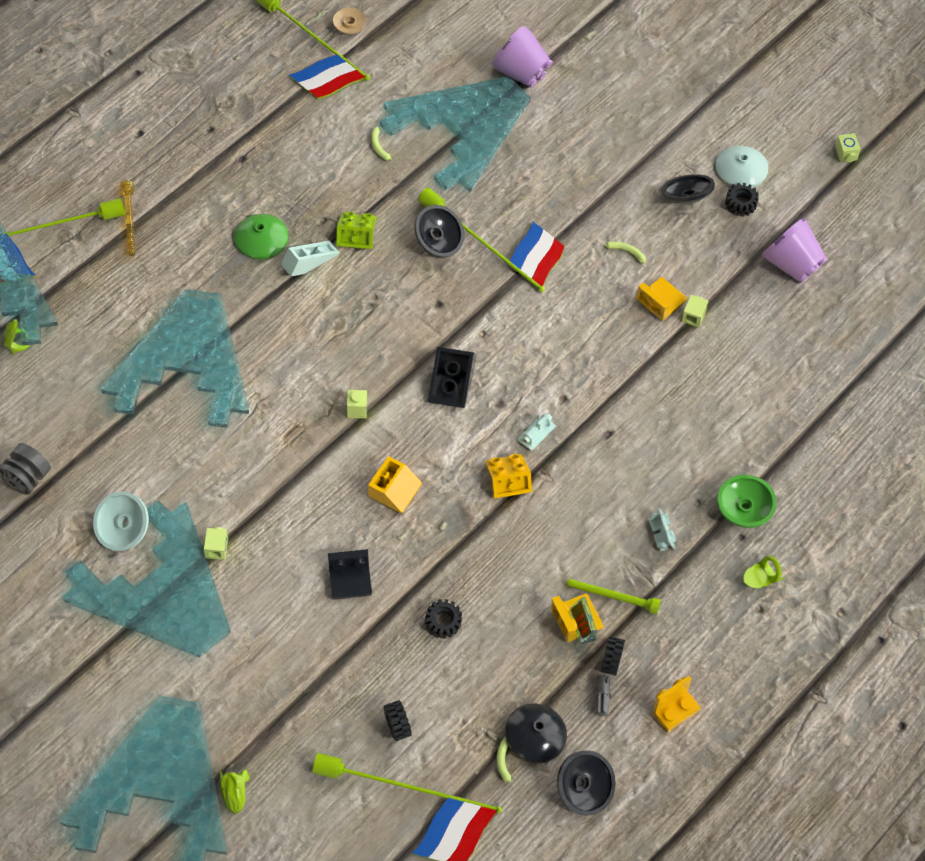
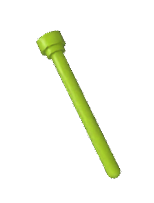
(651, 605)

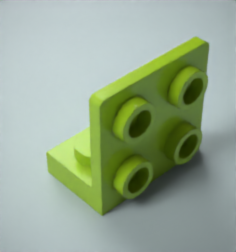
(356, 230)

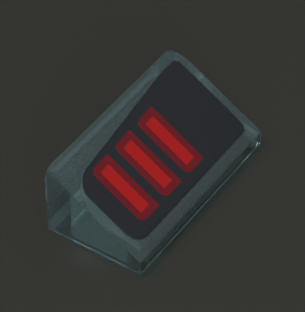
(582, 615)

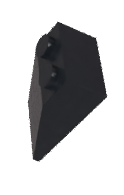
(451, 377)

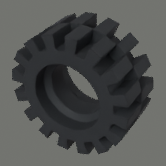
(742, 207)
(443, 630)
(612, 655)
(397, 720)

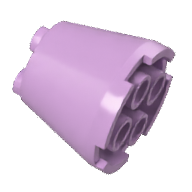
(522, 58)
(796, 252)

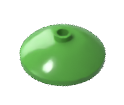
(264, 242)
(748, 492)

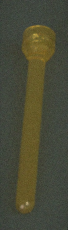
(127, 189)

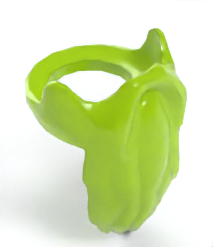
(9, 335)
(762, 574)
(233, 790)

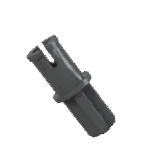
(603, 695)

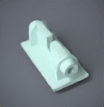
(537, 431)
(660, 523)

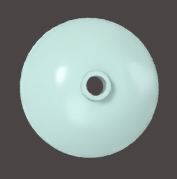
(741, 166)
(111, 520)

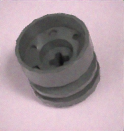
(24, 468)

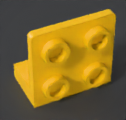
(660, 298)
(509, 475)
(563, 616)
(675, 704)

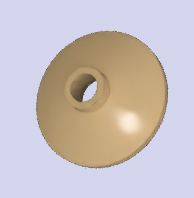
(349, 20)

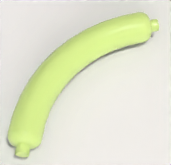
(374, 139)
(623, 246)
(501, 761)

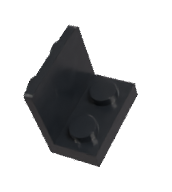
(349, 574)

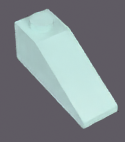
(304, 258)

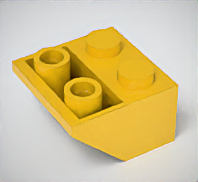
(394, 485)

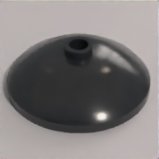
(688, 188)
(445, 227)
(528, 741)
(596, 786)

